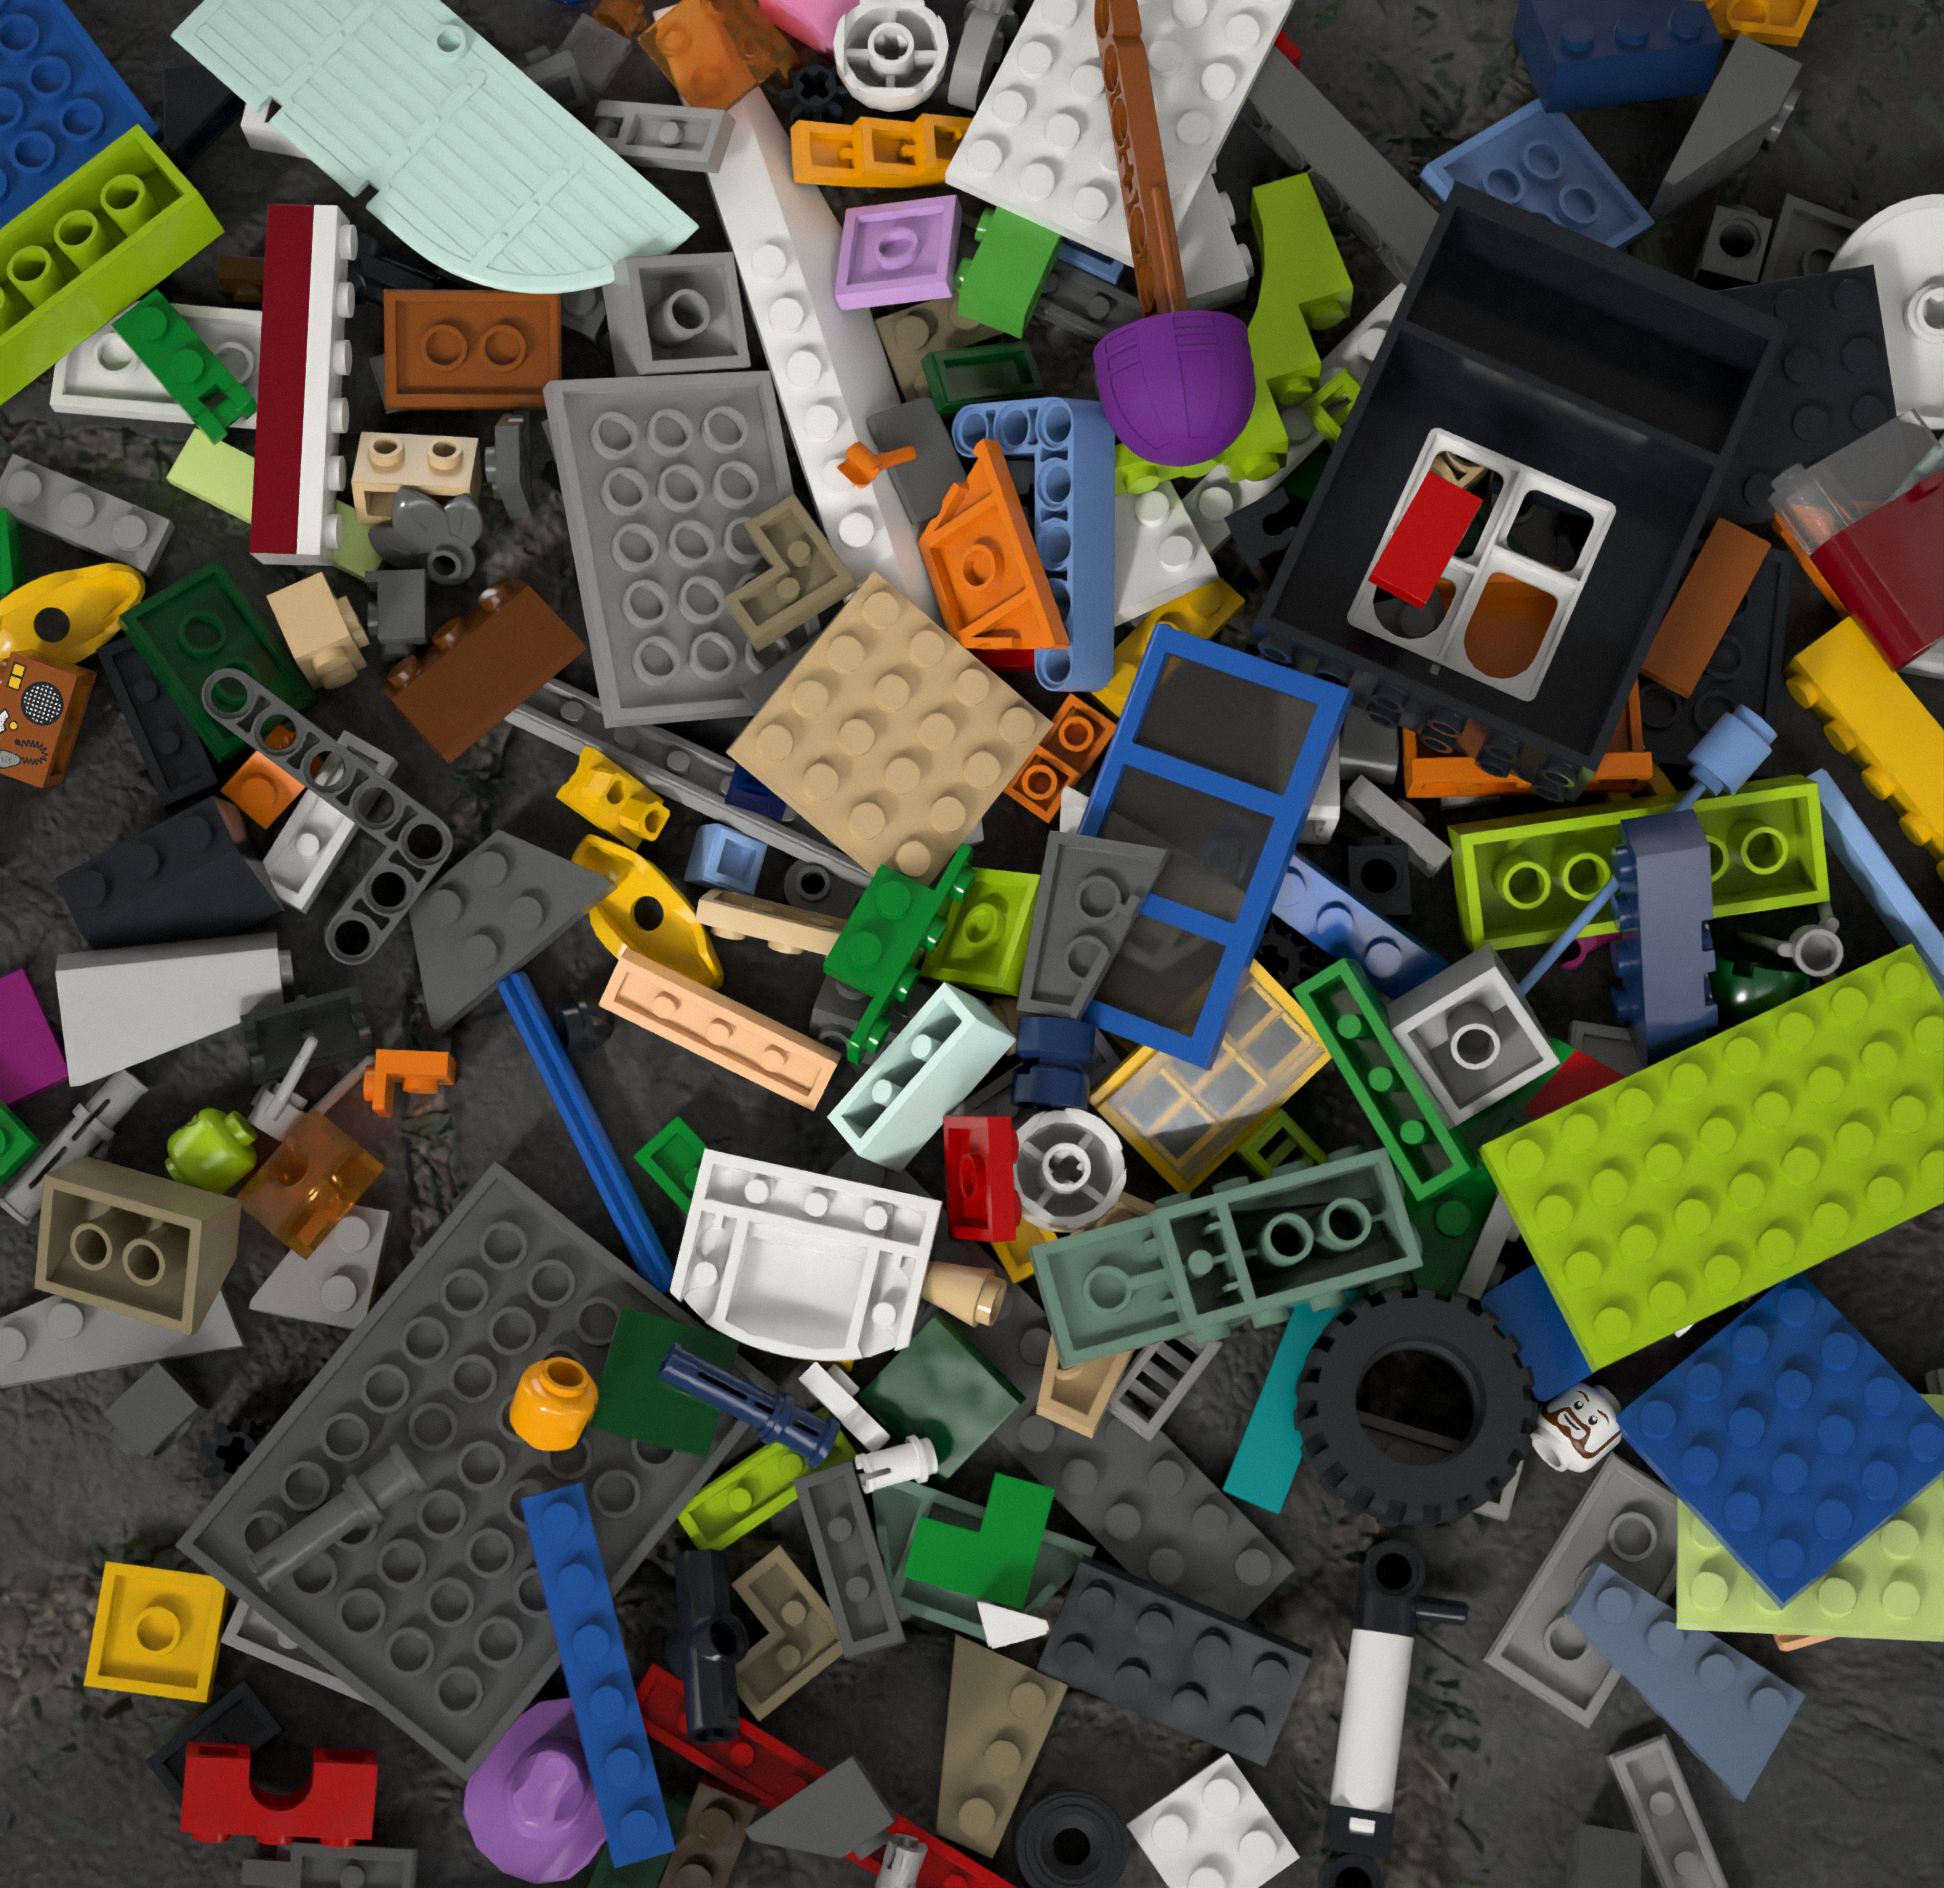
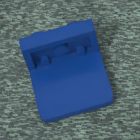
(1535, 1319)

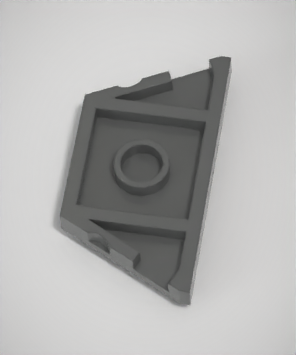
(494, 919)

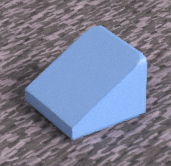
(725, 859)

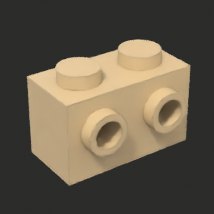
(427, 463)
(320, 631)

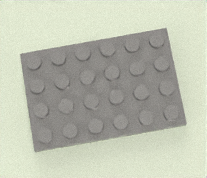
(656, 518)

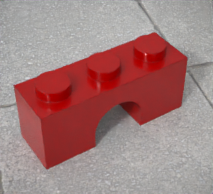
(330, 1805)

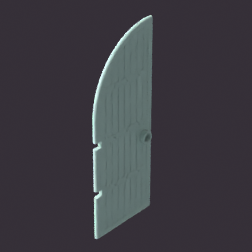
(448, 132)

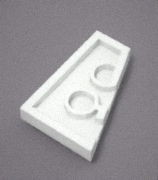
(1155, 552)

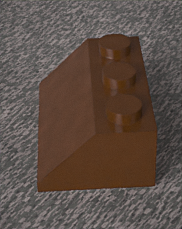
(481, 668)

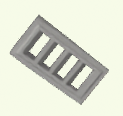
(1133, 1418)

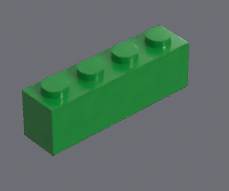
(1385, 1080)

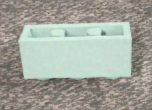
(921, 1078)

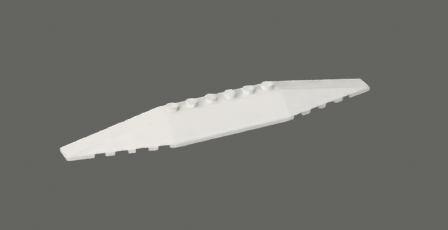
(820, 358)

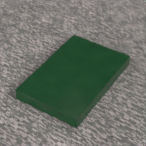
(208, 627)

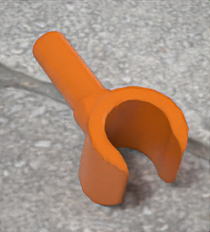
(864, 466)

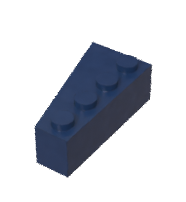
(1663, 934)

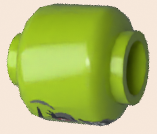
(212, 1150)

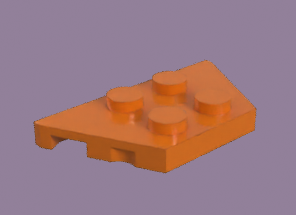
(988, 563)

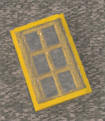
(1197, 1117)

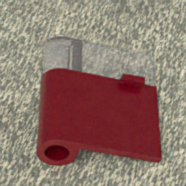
(1877, 532)

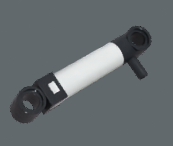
(1373, 1710)

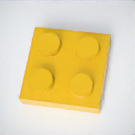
(157, 1632)

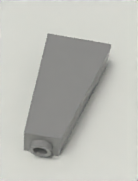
(158, 997)

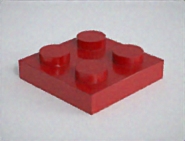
(981, 1177)

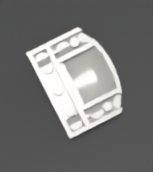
(803, 1259)

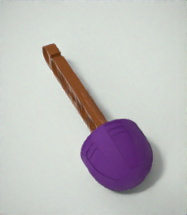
(1178, 377)

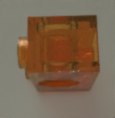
(309, 1183)

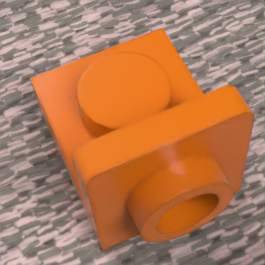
(417, 1071)

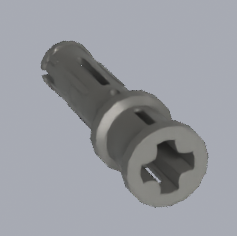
(362, 1500)

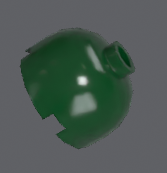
(1753, 984)

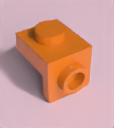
(262, 786)

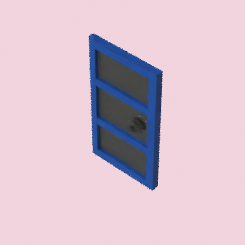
(1222, 772)

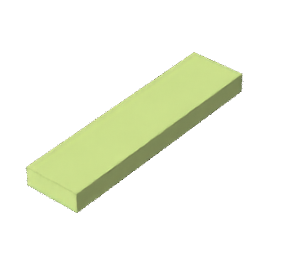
(226, 481)

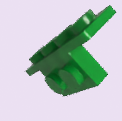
(887, 940)

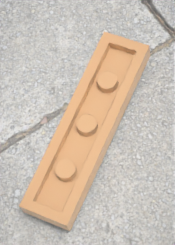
(719, 1029)

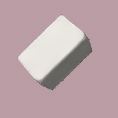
(1008, 1626)

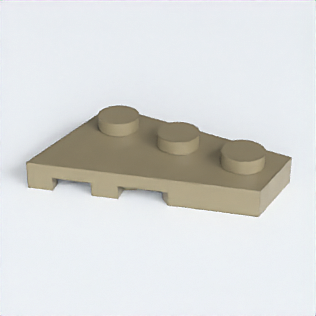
(991, 1742)

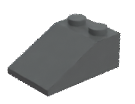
(1740, 111)

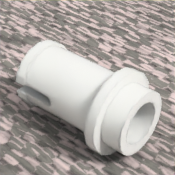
(897, 1464)

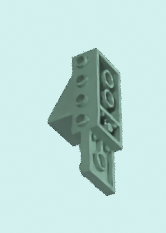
(1229, 1257)

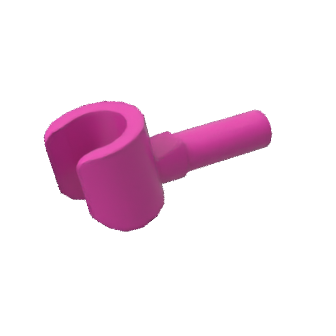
(1587, 945)

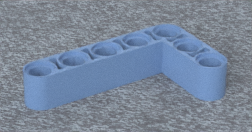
(1072, 521)

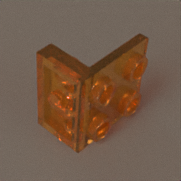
(717, 50)

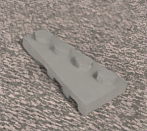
(72, 1338)

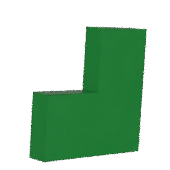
(989, 1562)

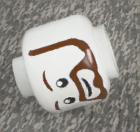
(1577, 1427)

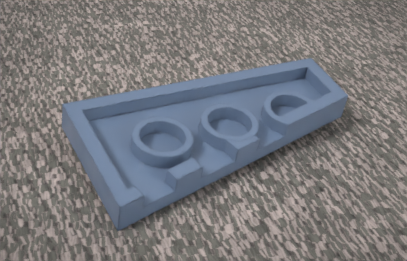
(1701, 1686)

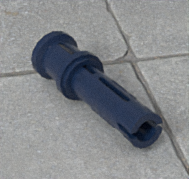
(773, 1416)

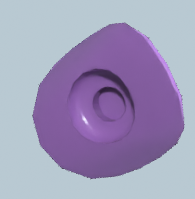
(535, 1798)

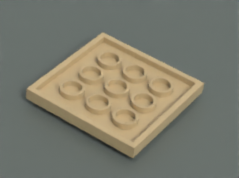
(890, 735)

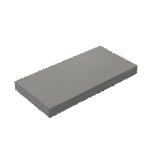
(1618, 1521)

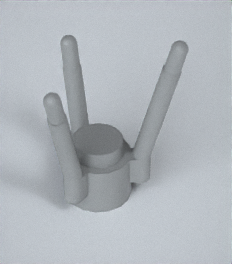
(1810, 948)
(280, 1108)

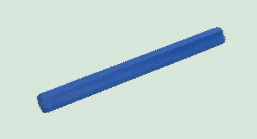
(587, 1131)

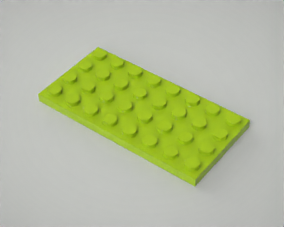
(1735, 1159)

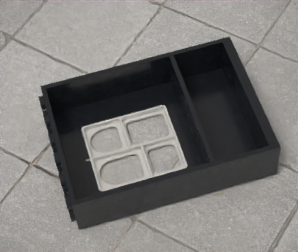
(1566, 381)

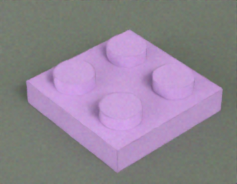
(898, 252)

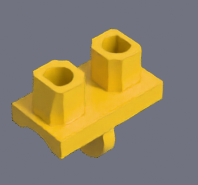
(614, 800)

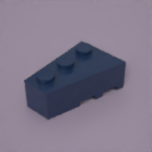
(1615, 50)

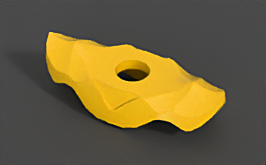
(89, 598)
(676, 942)

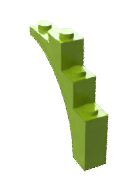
(1300, 290)

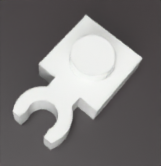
(835, 1392)

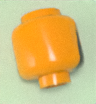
(553, 1404)

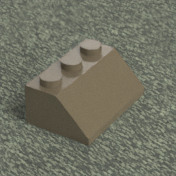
(135, 1243)

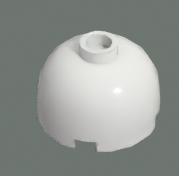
(891, 53)
(1067, 1170)

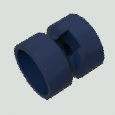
(1052, 1064)

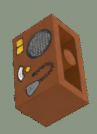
(40, 715)

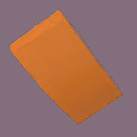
(1061, 757)

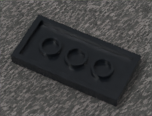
(1174, 1660)

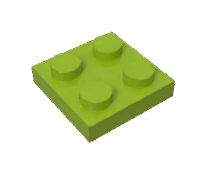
(987, 934)

